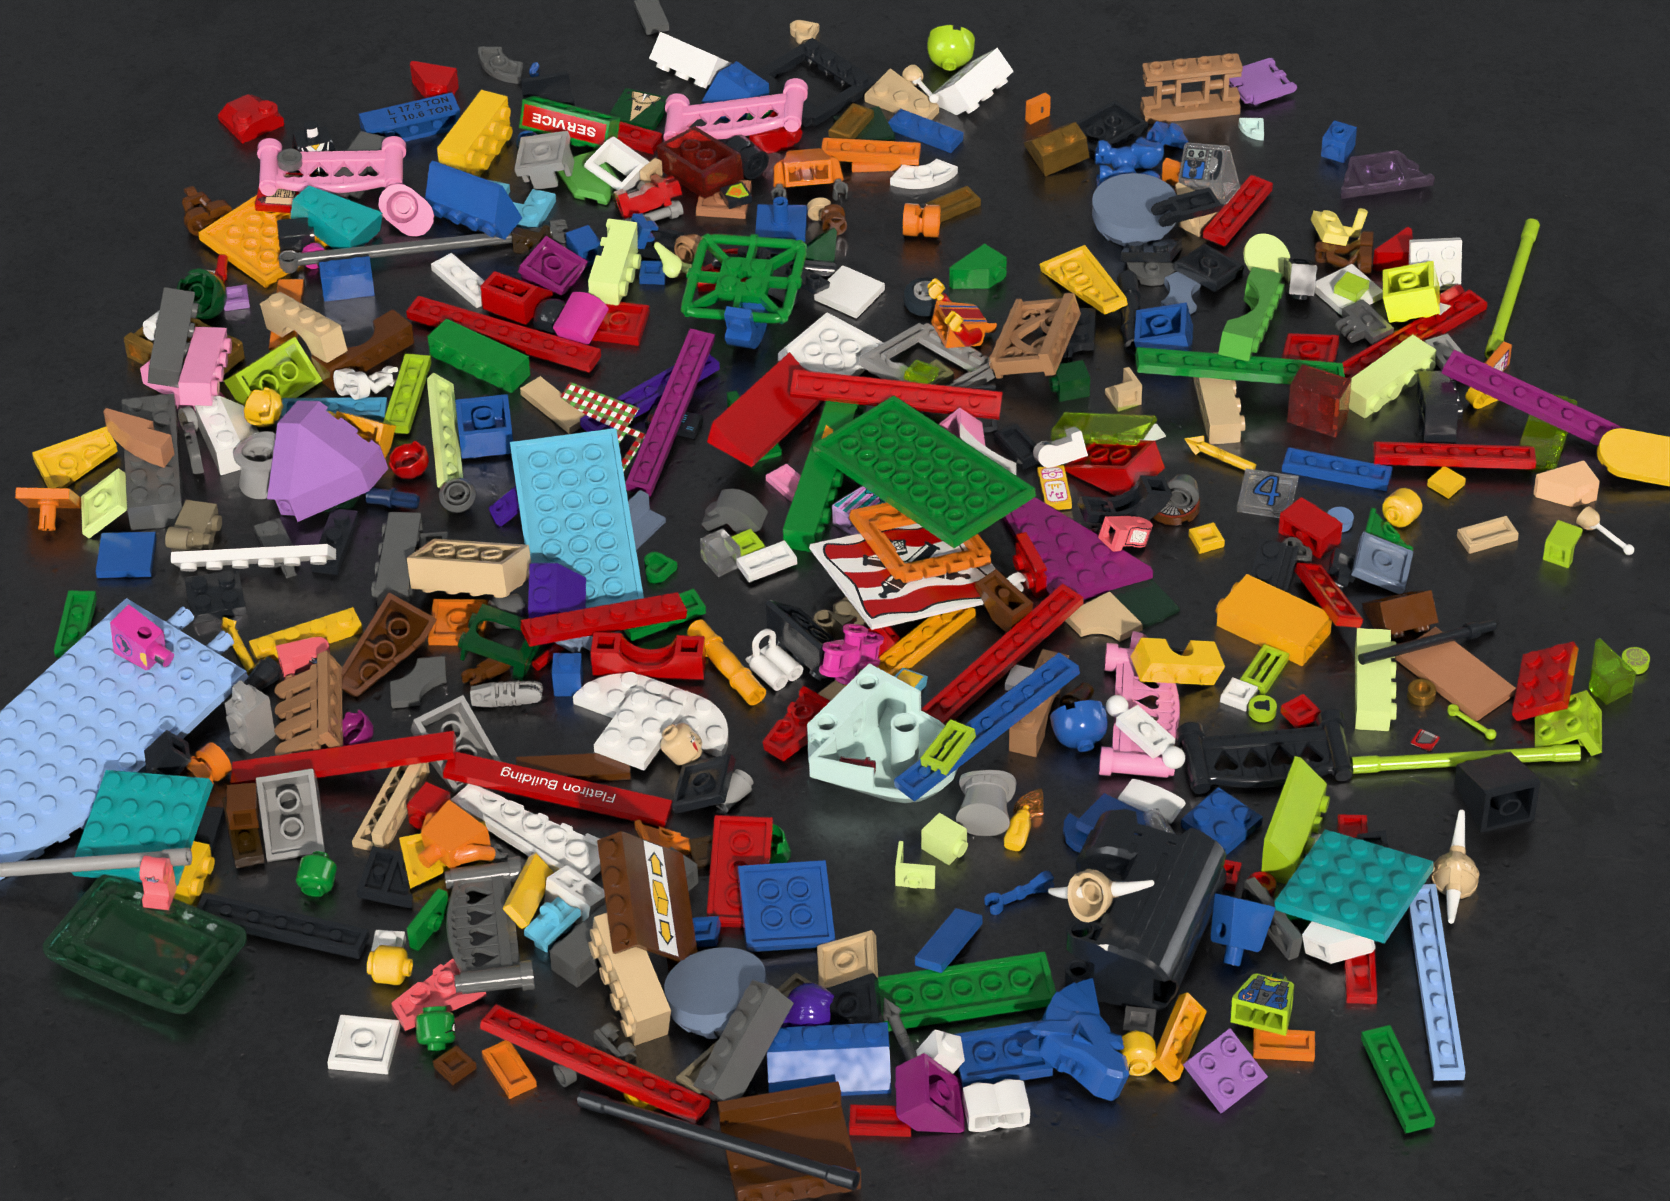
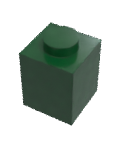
(1071, 381)

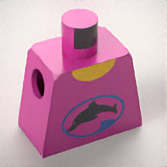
(139, 639)

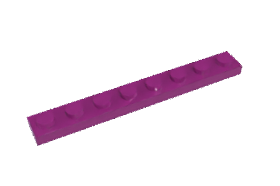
(1527, 398)
(670, 412)

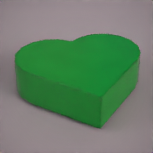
(658, 567)

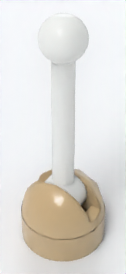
(914, 75)
(1590, 519)

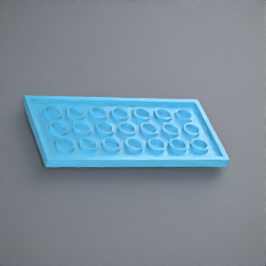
(579, 511)

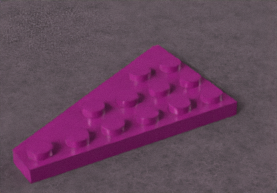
(1074, 552)

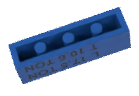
(413, 119)

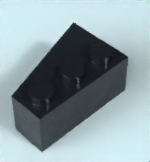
(1438, 407)

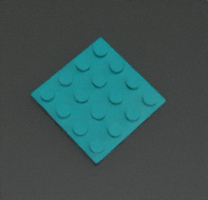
(143, 815)
(1354, 886)

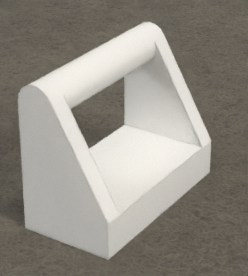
(621, 158)

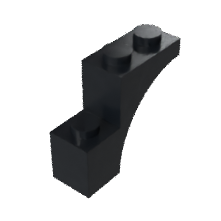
(167, 755)

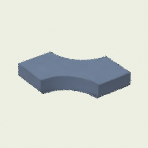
(1180, 291)

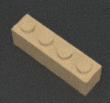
(1220, 409)

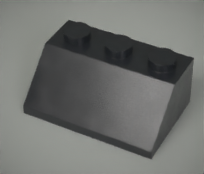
(799, 635)

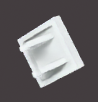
(1446, 257)

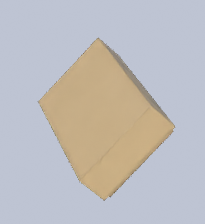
(1487, 534)

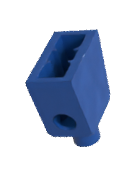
(1239, 926)

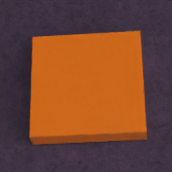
(453, 620)

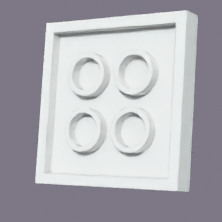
(831, 347)

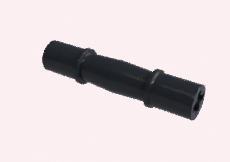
(1128, 284)

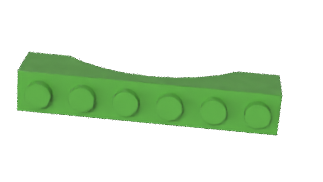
(1244, 334)

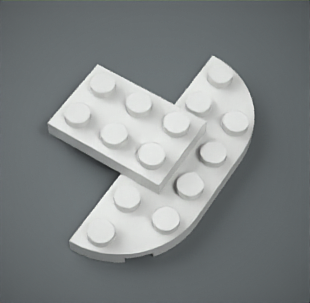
(641, 713)

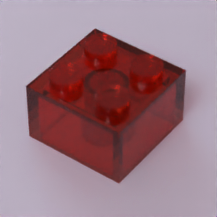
(1319, 400)

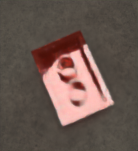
(700, 162)

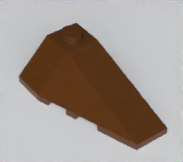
(388, 639)

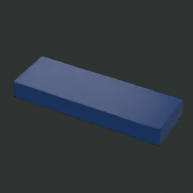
(948, 940)

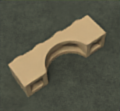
(320, 333)

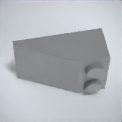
(470, 736)
(290, 814)

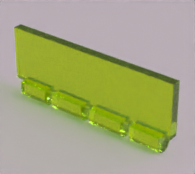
(1105, 427)
(1546, 439)

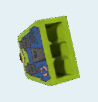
(1264, 1003)

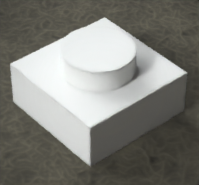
(389, 938)

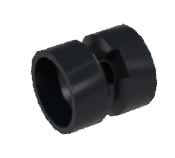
(752, 156)

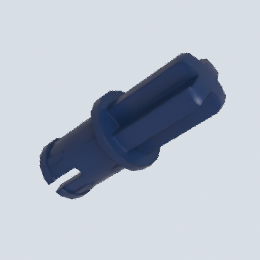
(392, 498)

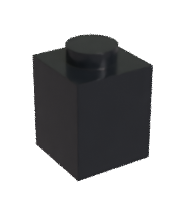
(294, 234)

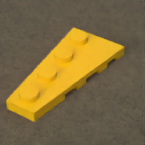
(1085, 278)

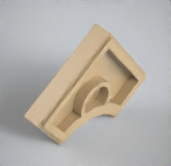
(1105, 616)

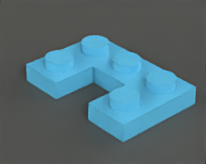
(534, 209)

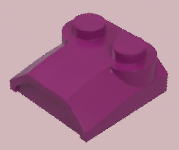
(552, 266)

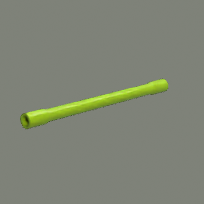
(1528, 237)
(1375, 763)

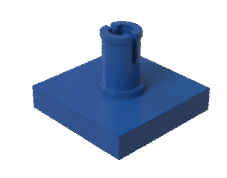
(781, 220)

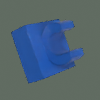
(643, 230)

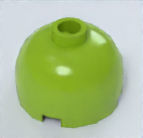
(950, 47)

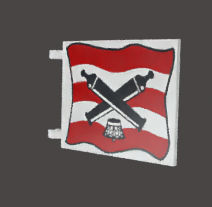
(890, 601)

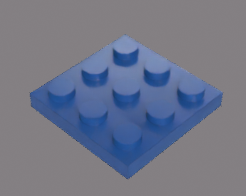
(785, 905)

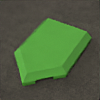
(585, 184)

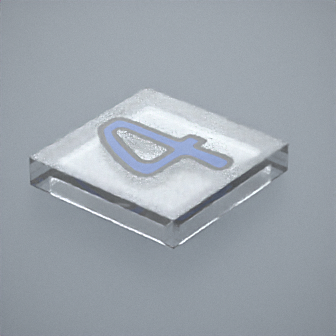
(1266, 492)

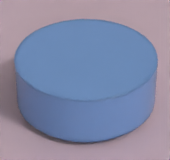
(1343, 515)

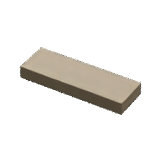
(548, 401)

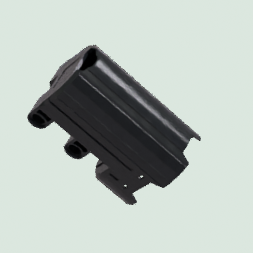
(1149, 935)

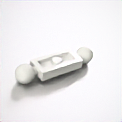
(1145, 732)

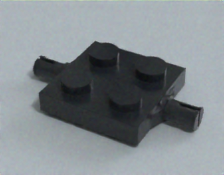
(1083, 334)

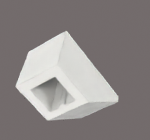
(1334, 944)

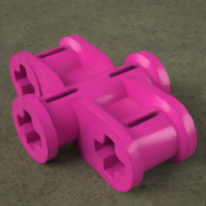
(853, 653)

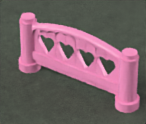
(787, 106)
(385, 162)
(1124, 754)

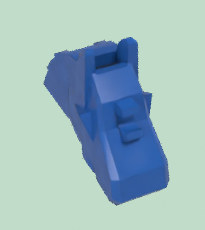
(1080, 1041)

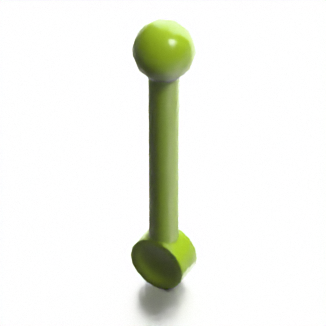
(1453, 710)

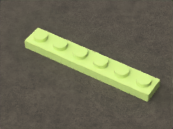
(444, 429)

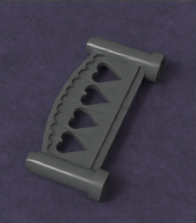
(505, 969)

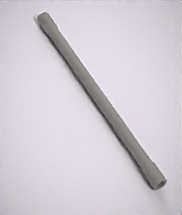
(177, 856)

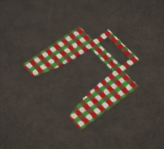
(607, 411)

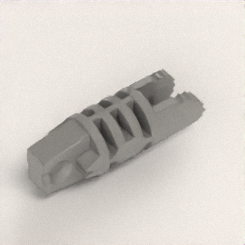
(506, 693)

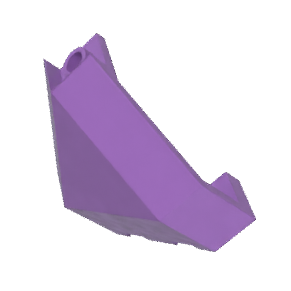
(320, 461)

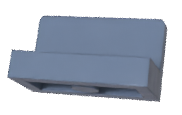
(644, 521)

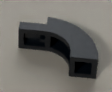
(1142, 500)

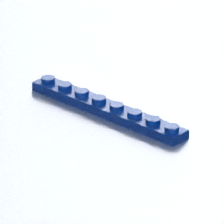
(995, 721)

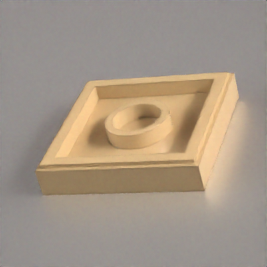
(847, 959)

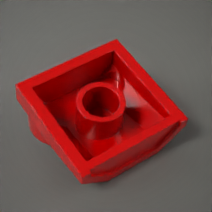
(250, 117)

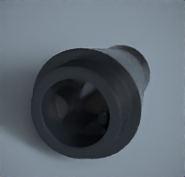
(264, 673)

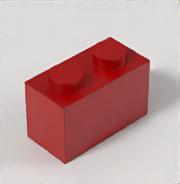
(1311, 526)

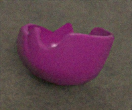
(357, 728)

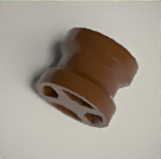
(833, 216)

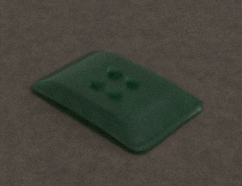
(143, 951)

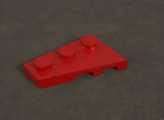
(791, 732)

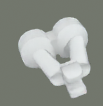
(359, 385)

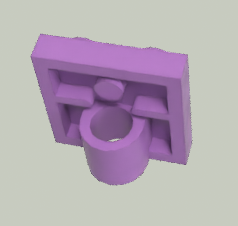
(1225, 1071)

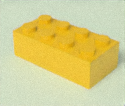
(477, 134)

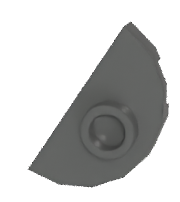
(1151, 272)

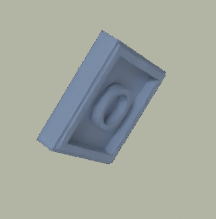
(1382, 563)

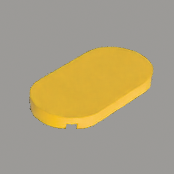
(1636, 455)

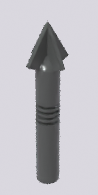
(891, 1014)

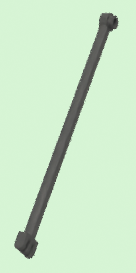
(291, 260)

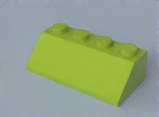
(1294, 821)

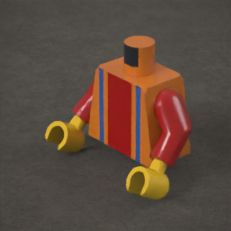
(958, 322)

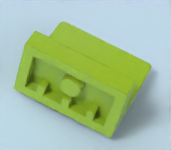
(1579, 721)

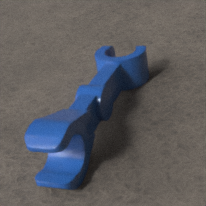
(1039, 884)

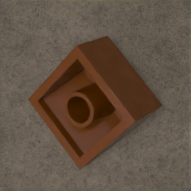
(1402, 612)

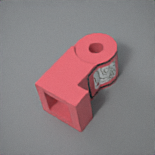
(1129, 532)

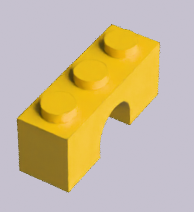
(1158, 663)

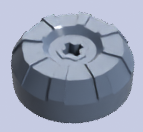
(1124, 208)
(709, 987)

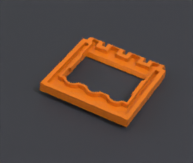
(881, 517)

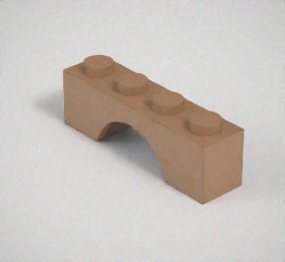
(1029, 732)

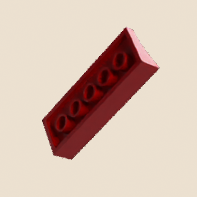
(761, 415)

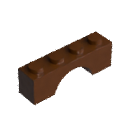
(390, 336)

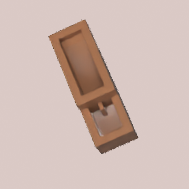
(139, 437)

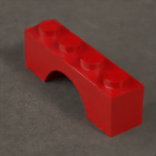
(680, 660)

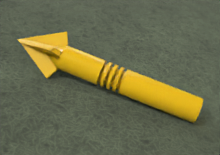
(1197, 444)
(229, 627)

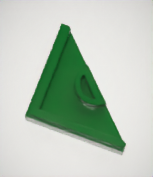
(1384, 530)

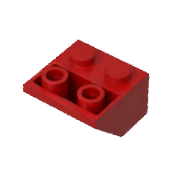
(512, 297)

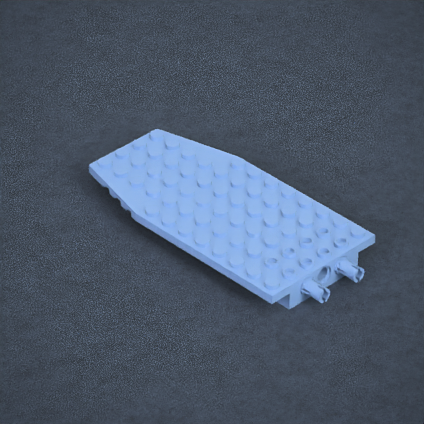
(95, 717)

